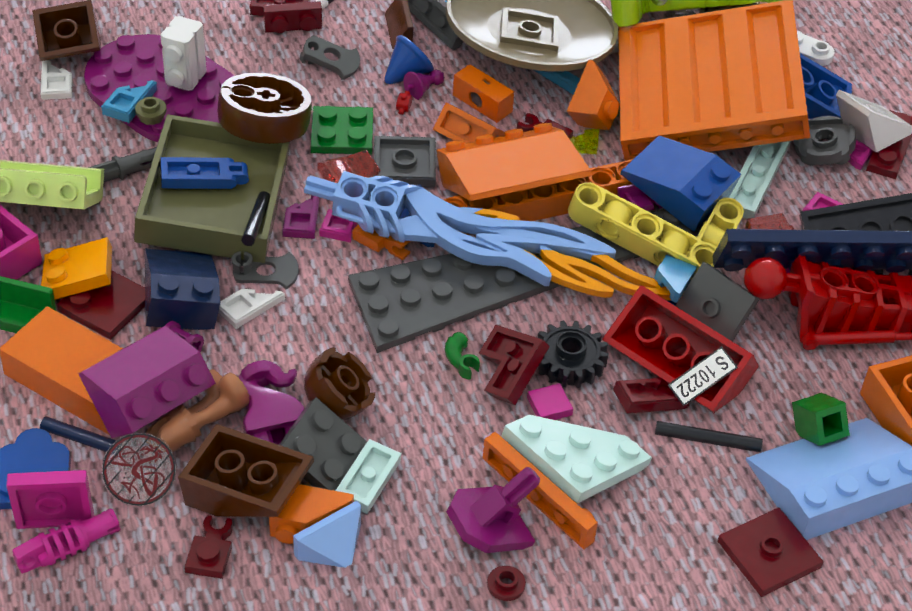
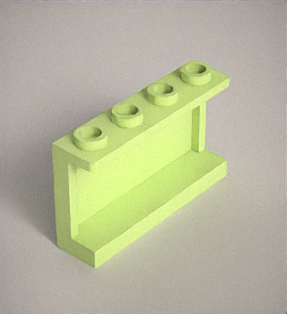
(50, 184)

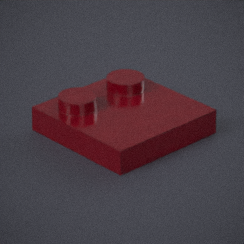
(106, 307)

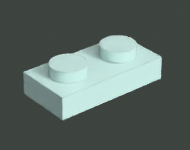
(370, 473)

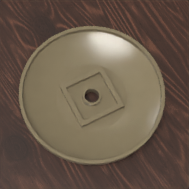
(536, 32)

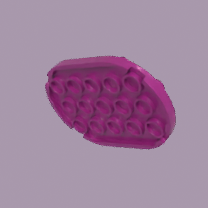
(140, 59)

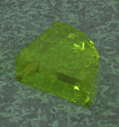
(587, 142)

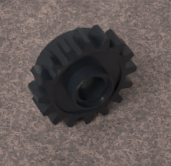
(573, 354)

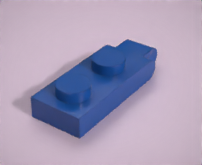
(202, 173)

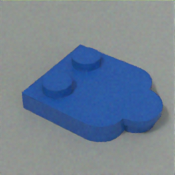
(31, 453)

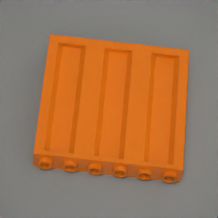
(713, 80)

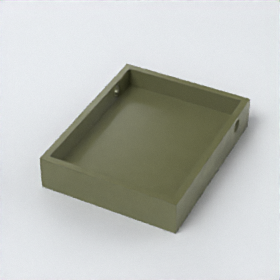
(210, 218)

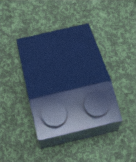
(181, 289)

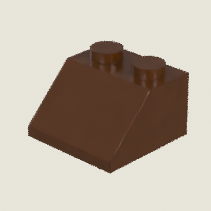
(66, 30)

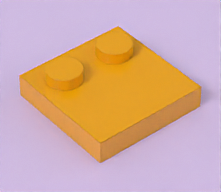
(78, 268)

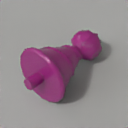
(419, 83)

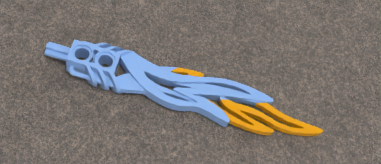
(499, 240)

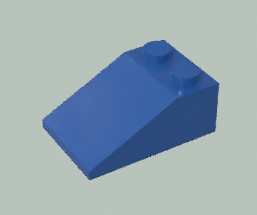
(821, 89)
(682, 179)

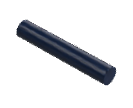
(76, 434)

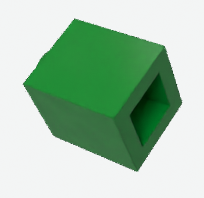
(821, 419)

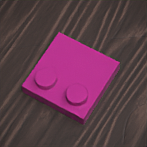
(49, 498)

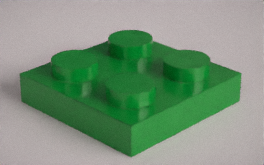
(341, 130)

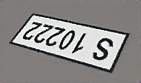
(702, 376)

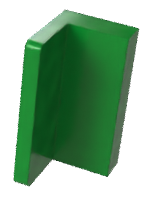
(22, 302)

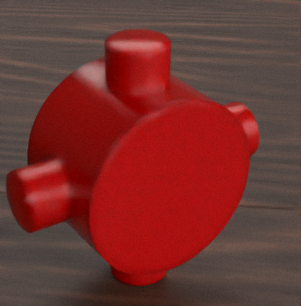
(403, 102)

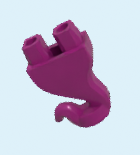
(269, 411)

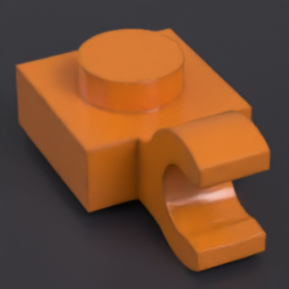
(378, 242)

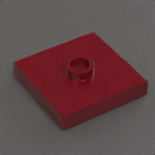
(770, 551)

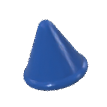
(404, 59)

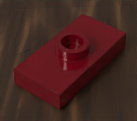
(646, 396)

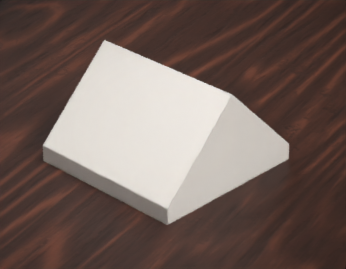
(872, 122)

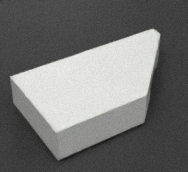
(247, 305)

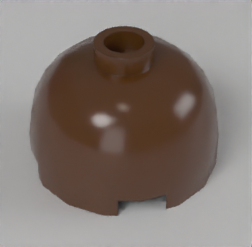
(339, 383)

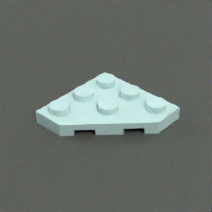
(576, 456)

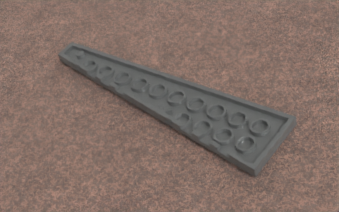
(445, 289)

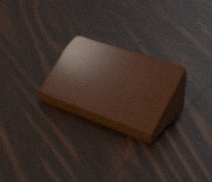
(399, 21)

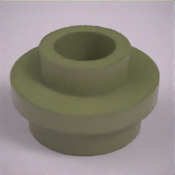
(150, 110)

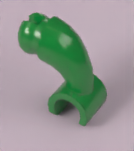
(453, 351)

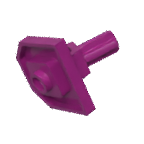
(490, 515)

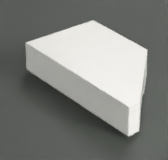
(55, 82)

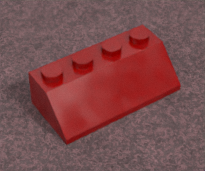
(673, 342)

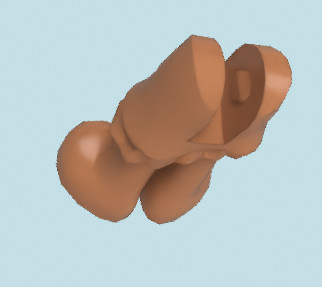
(184, 425)

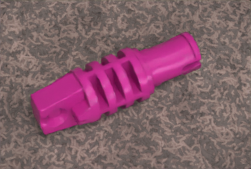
(78, 535)

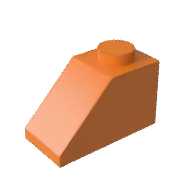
(593, 100)
(306, 508)

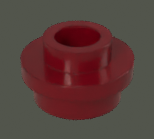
(504, 591)

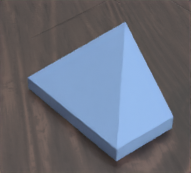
(331, 539)

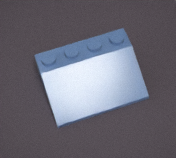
(839, 480)

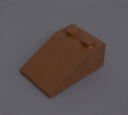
(241, 475)

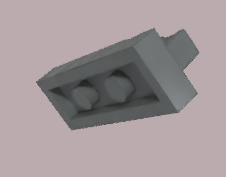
(433, 15)

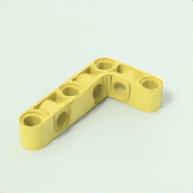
(647, 233)

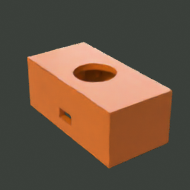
(495, 97)

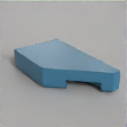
(124, 99)
(675, 276)

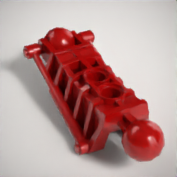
(837, 302)

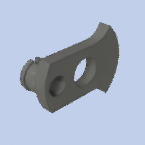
(348, 59)
(285, 269)

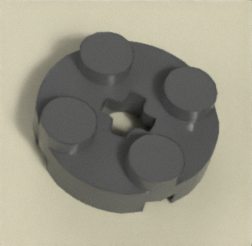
(836, 150)

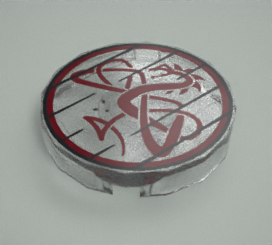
(139, 469)

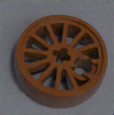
(264, 108)

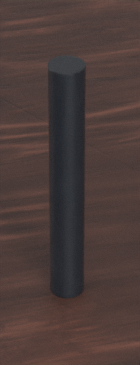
(256, 218)
(708, 436)

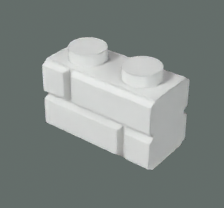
(183, 53)

